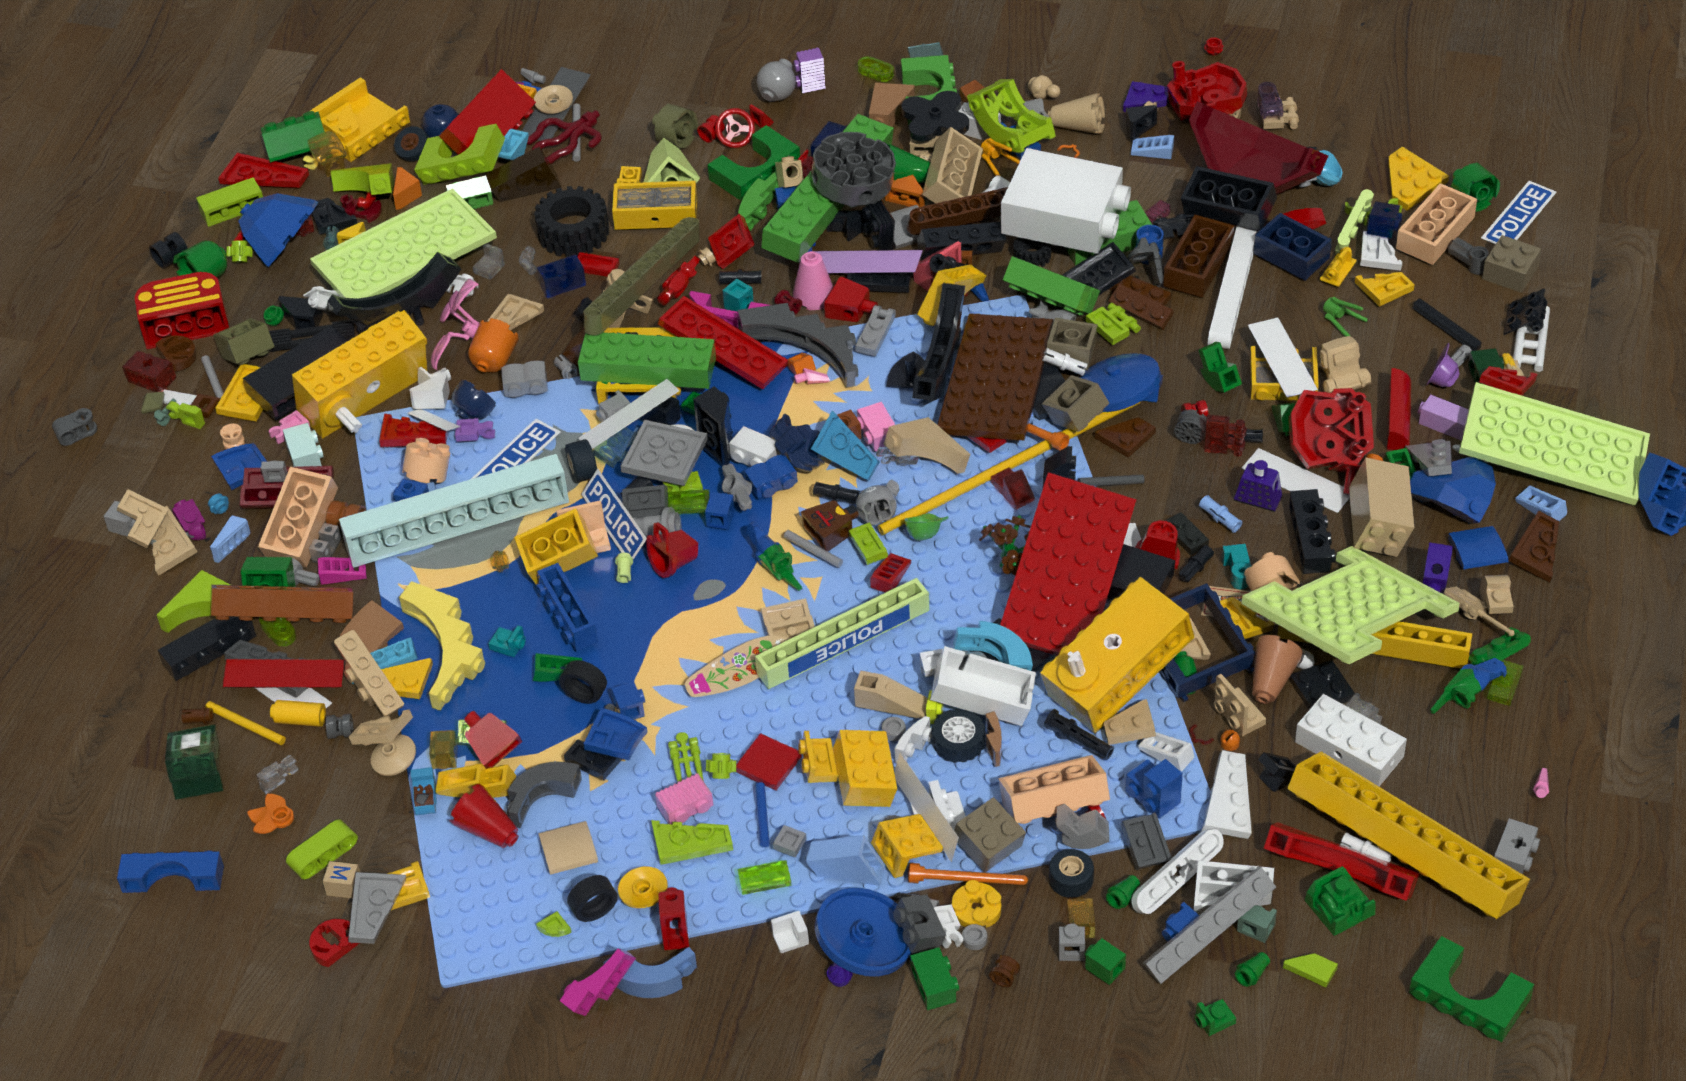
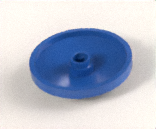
(1125, 379)
(861, 933)

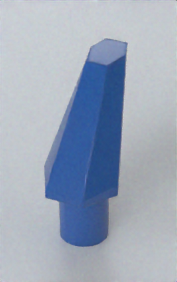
(980, 292)

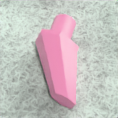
(811, 377)
(1541, 786)

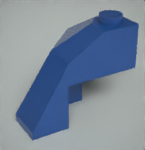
(272, 222)
(1462, 493)
(1663, 493)

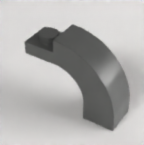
(540, 781)

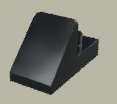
(847, 221)
(1276, 771)

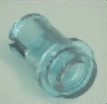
(331, 237)

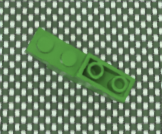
(754, 202)

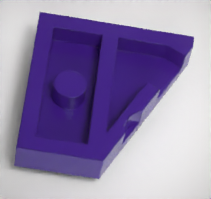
(1141, 93)

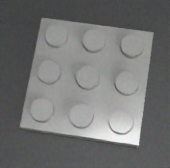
(664, 452)

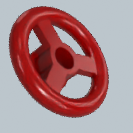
(741, 128)

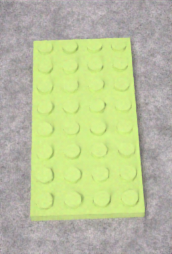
(403, 246)
(1554, 443)

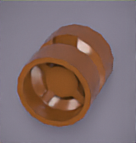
(340, 509)

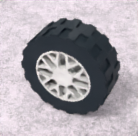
(958, 735)

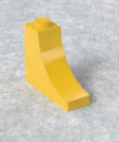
(962, 275)

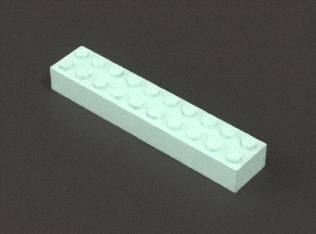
(454, 510)

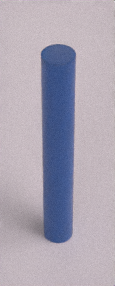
(762, 814)

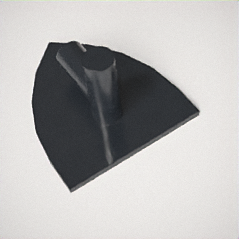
(904, 371)

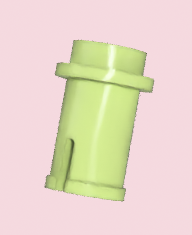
(623, 564)

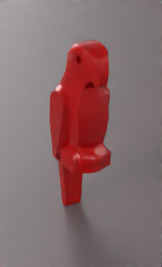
(677, 281)

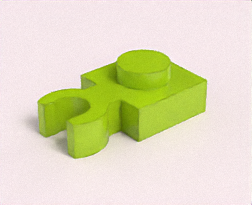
(188, 414)

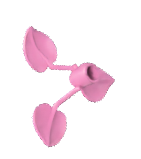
(469, 326)

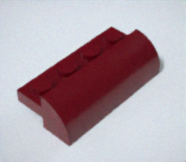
(260, 494)

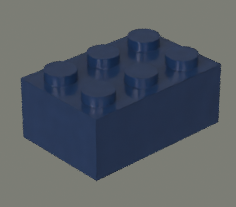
(1292, 246)

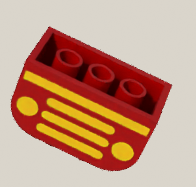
(181, 307)

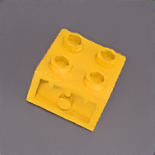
(903, 840)

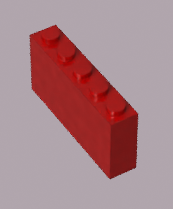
(497, 103)

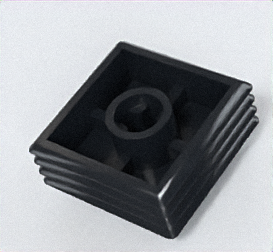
(879, 226)

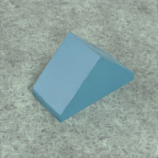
(514, 145)

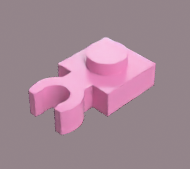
(291, 420)

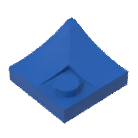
(234, 460)
(614, 735)

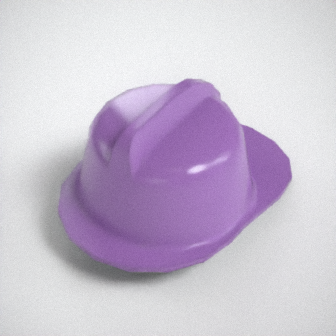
(1445, 371)

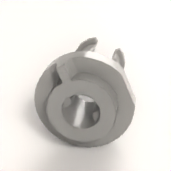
(669, 519)

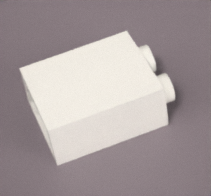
(1064, 201)

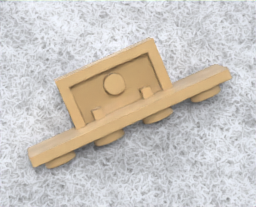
(367, 675)

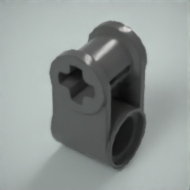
(73, 428)

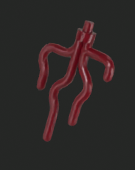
(572, 130)

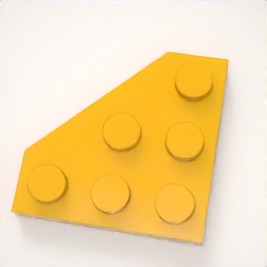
(1412, 178)

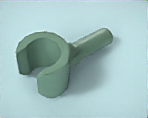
(162, 415)

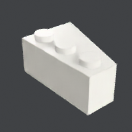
(1218, 878)

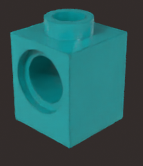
(737, 296)

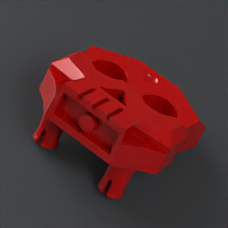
(1212, 85)
(1313, 429)

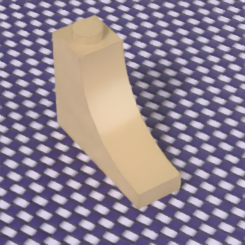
(926, 440)

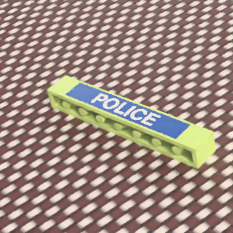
(842, 633)

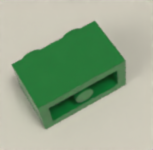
(933, 978)

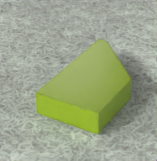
(1312, 968)

